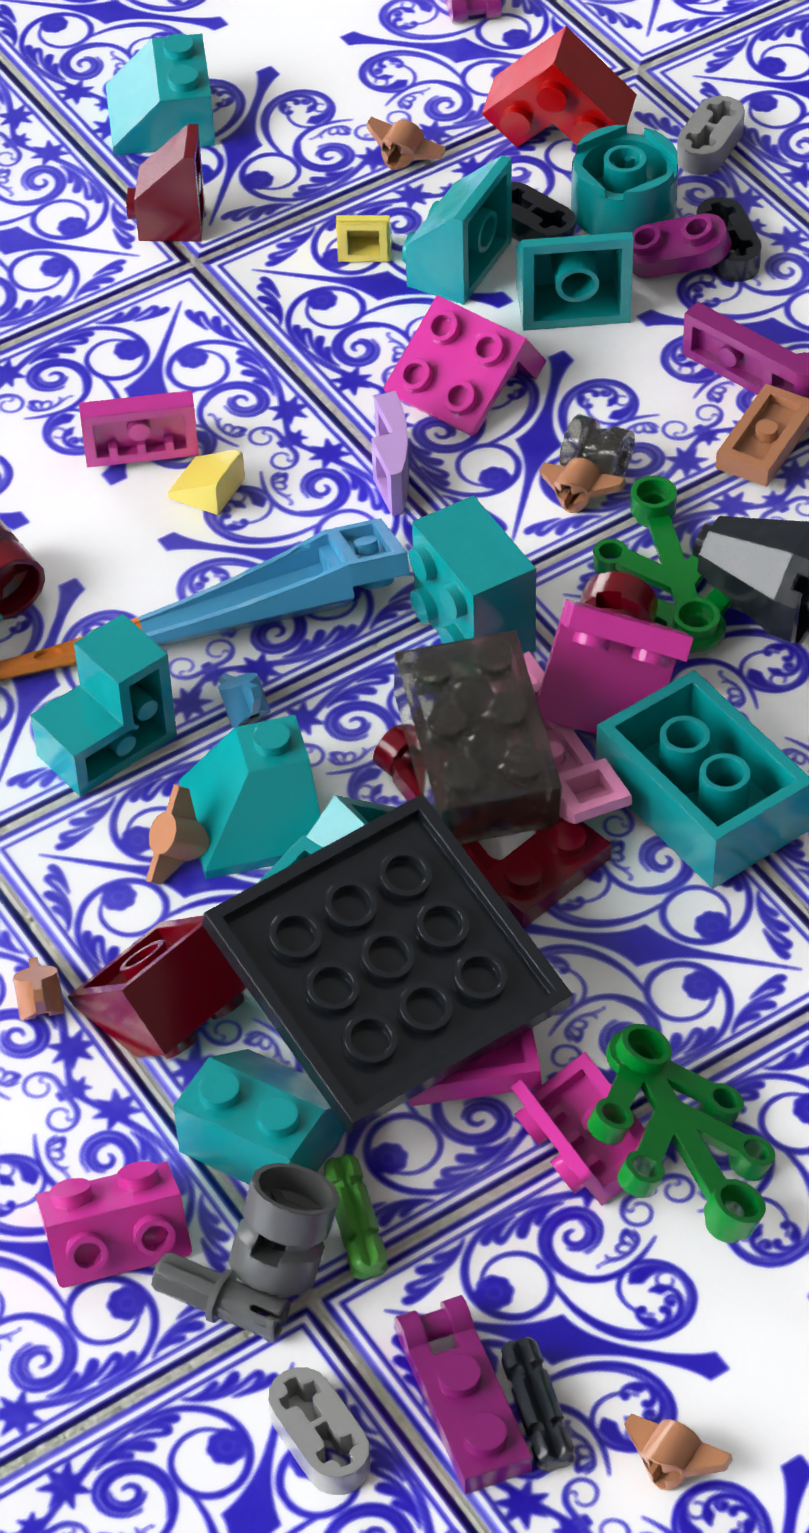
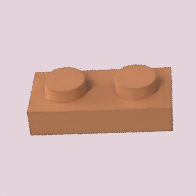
(764, 435)

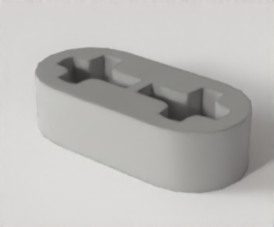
(710, 135)
(307, 1438)

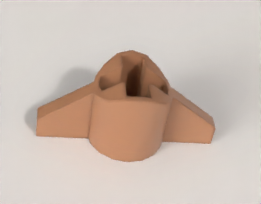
(402, 143)
(579, 483)
(175, 836)
(38, 991)
(673, 1451)

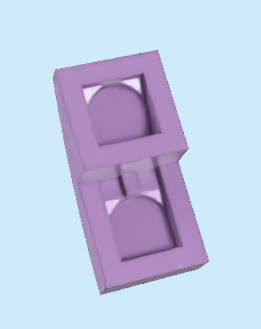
(391, 452)

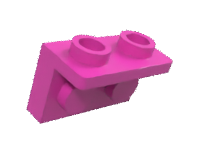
(139, 428)

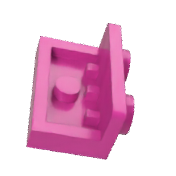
(561, 1114)
(113, 1222)

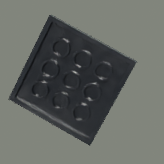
(386, 962)

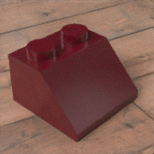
(161, 989)

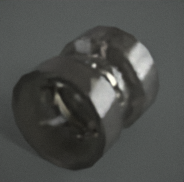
(606, 448)

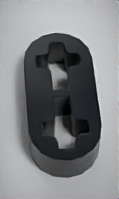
(539, 215)
(746, 258)

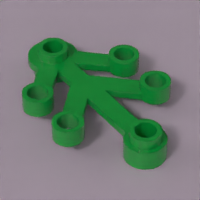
(653, 506)
(643, 1061)

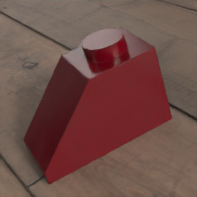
(170, 191)

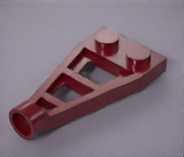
(533, 873)

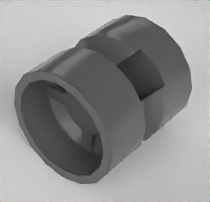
(283, 1229)

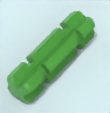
(356, 1218)

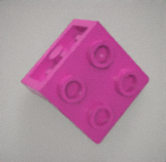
(460, 365)
(605, 665)

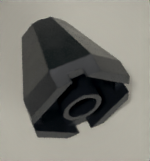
(760, 569)

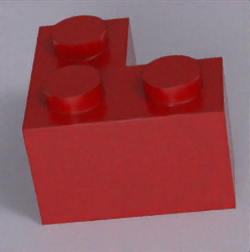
(560, 86)

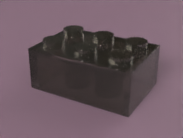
(478, 736)

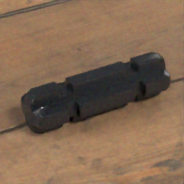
(537, 1404)

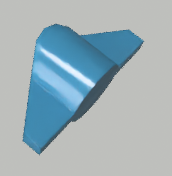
(242, 697)

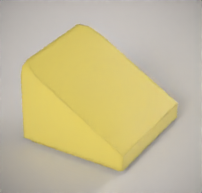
(364, 238)
(210, 481)

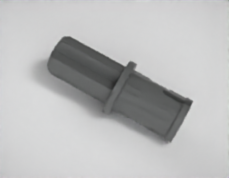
(219, 1295)

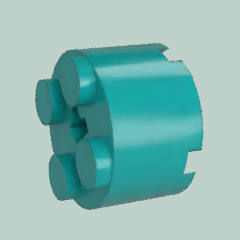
(623, 180)

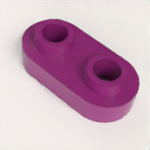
(679, 245)

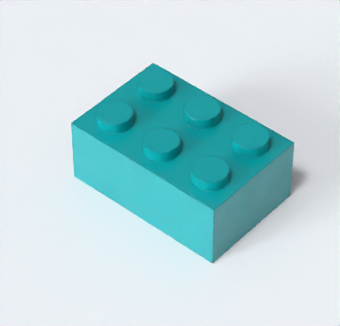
(705, 778)

